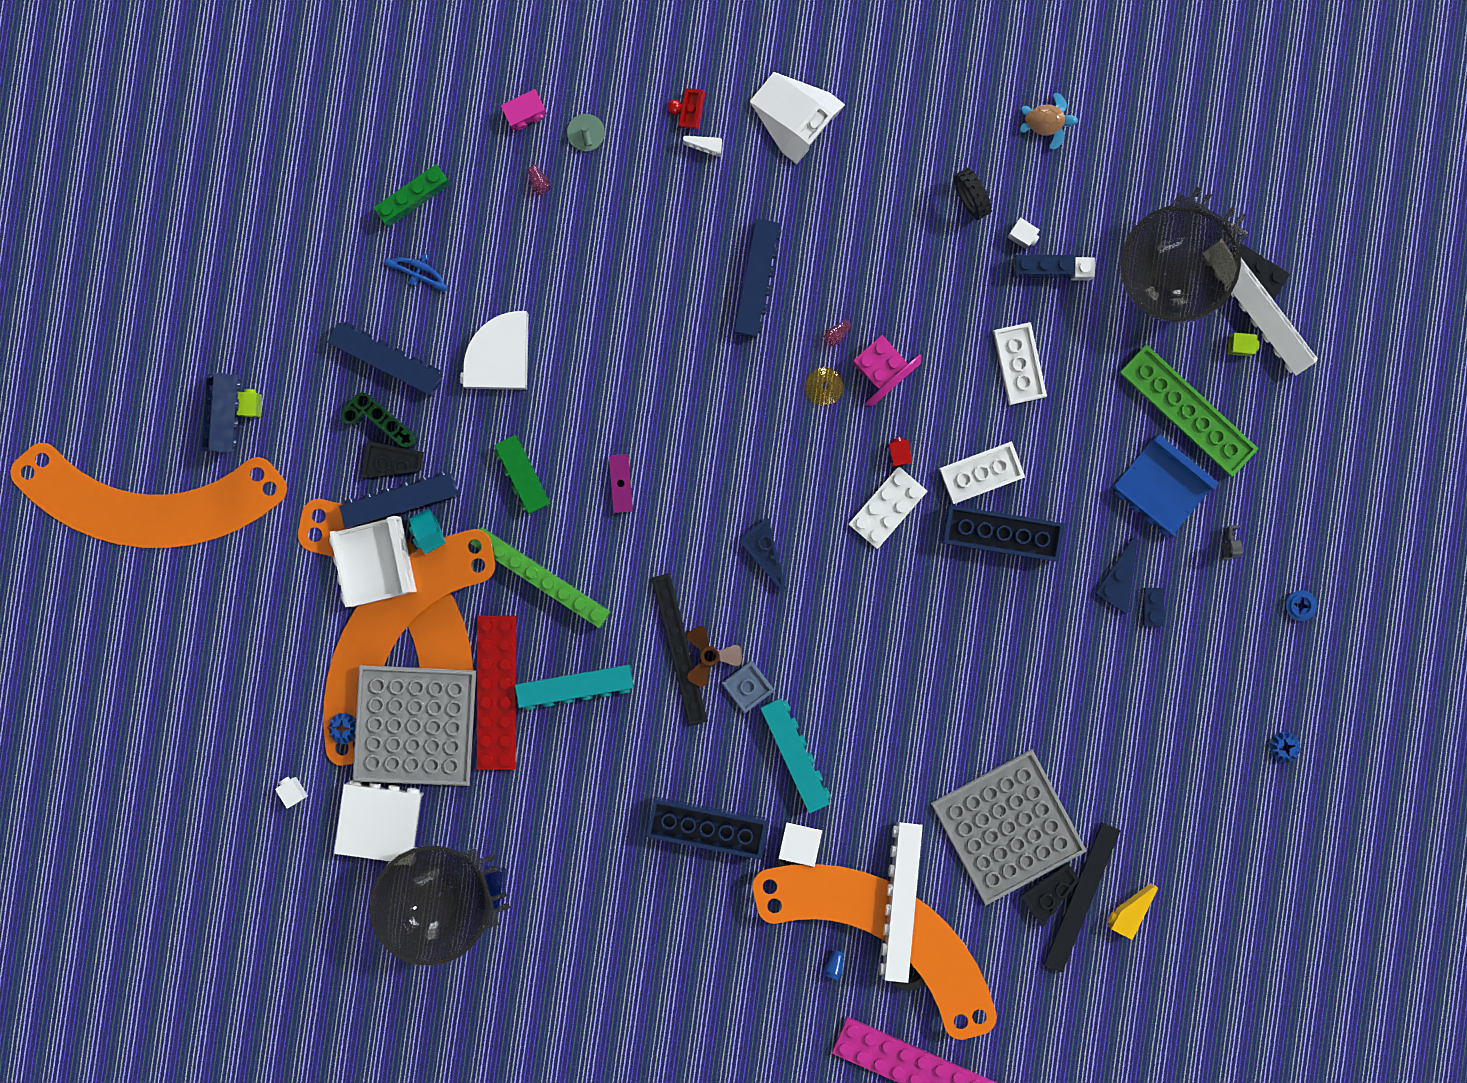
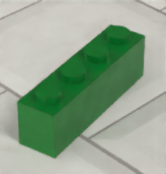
(412, 195)
(522, 474)

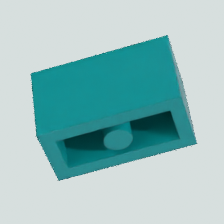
(426, 531)

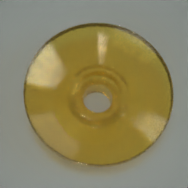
(817, 393)

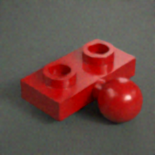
(690, 109)

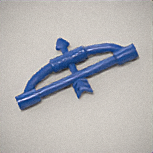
(420, 265)

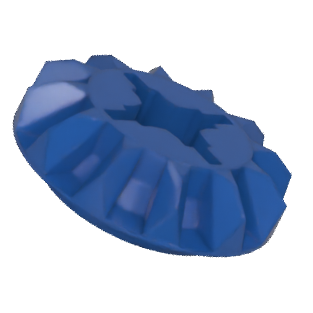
(1307, 599)
(348, 722)
(1278, 742)

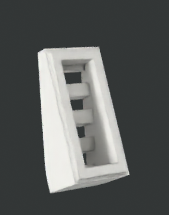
(705, 144)

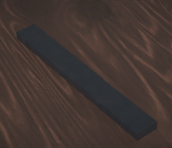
(679, 648)
(1082, 897)

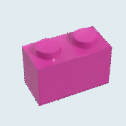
(524, 110)

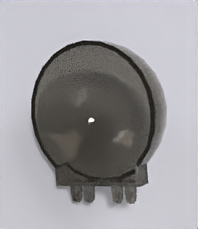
(1182, 260)
(433, 904)

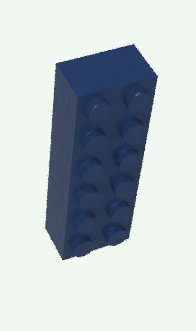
(1003, 533)
(707, 827)

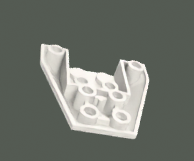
(794, 113)

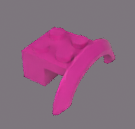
(883, 367)

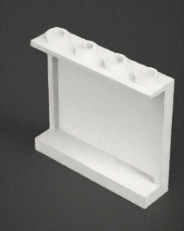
(372, 562)
(377, 820)

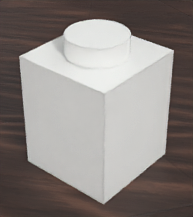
(1024, 233)
(1084, 268)
(290, 791)

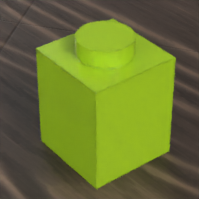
(1243, 344)
(249, 403)

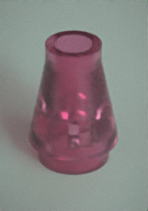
(539, 181)
(837, 333)

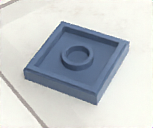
(748, 686)

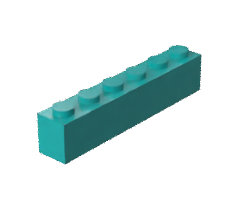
(574, 686)
(795, 755)

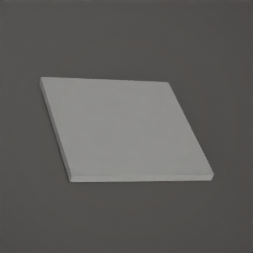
(414, 725)
(1008, 827)

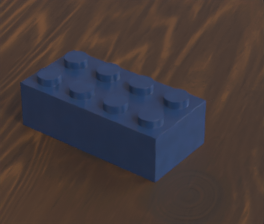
(220, 413)

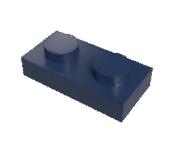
(1153, 607)

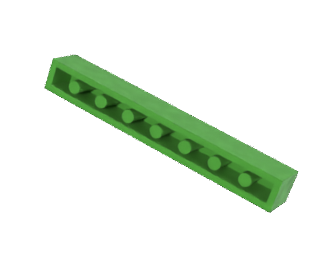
(546, 580)

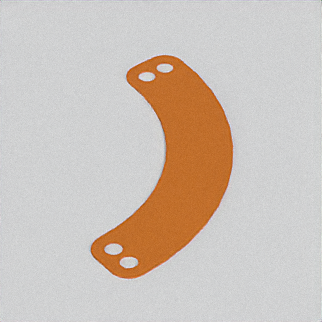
(144, 518)
(379, 624)
(436, 631)
(860, 901)

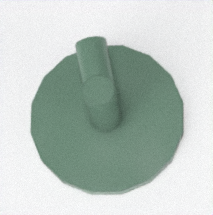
(585, 132)

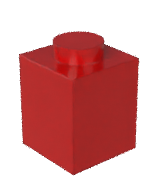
(899, 452)

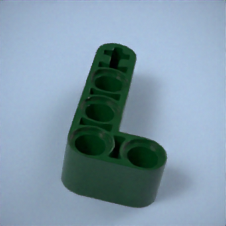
(383, 422)

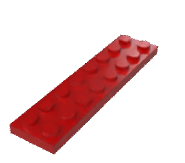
(496, 692)

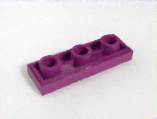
(620, 495)

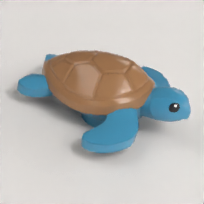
(1049, 120)

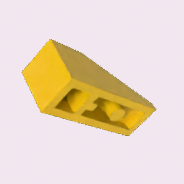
(1131, 913)

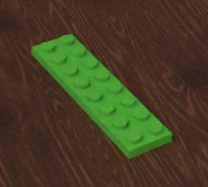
(1188, 410)

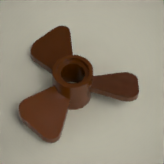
(730, 655)

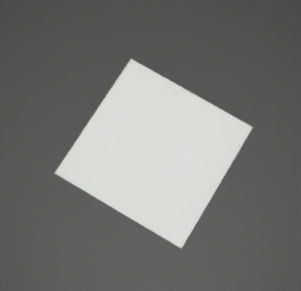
(800, 844)

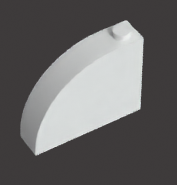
(498, 354)

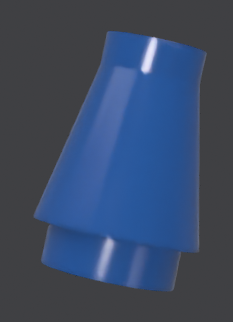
(835, 965)

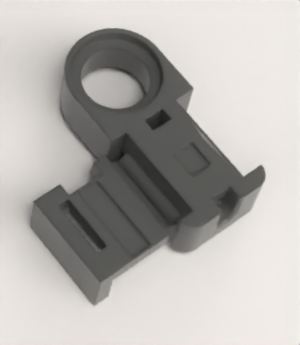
(1231, 548)

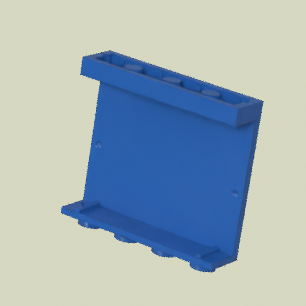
(1164, 485)

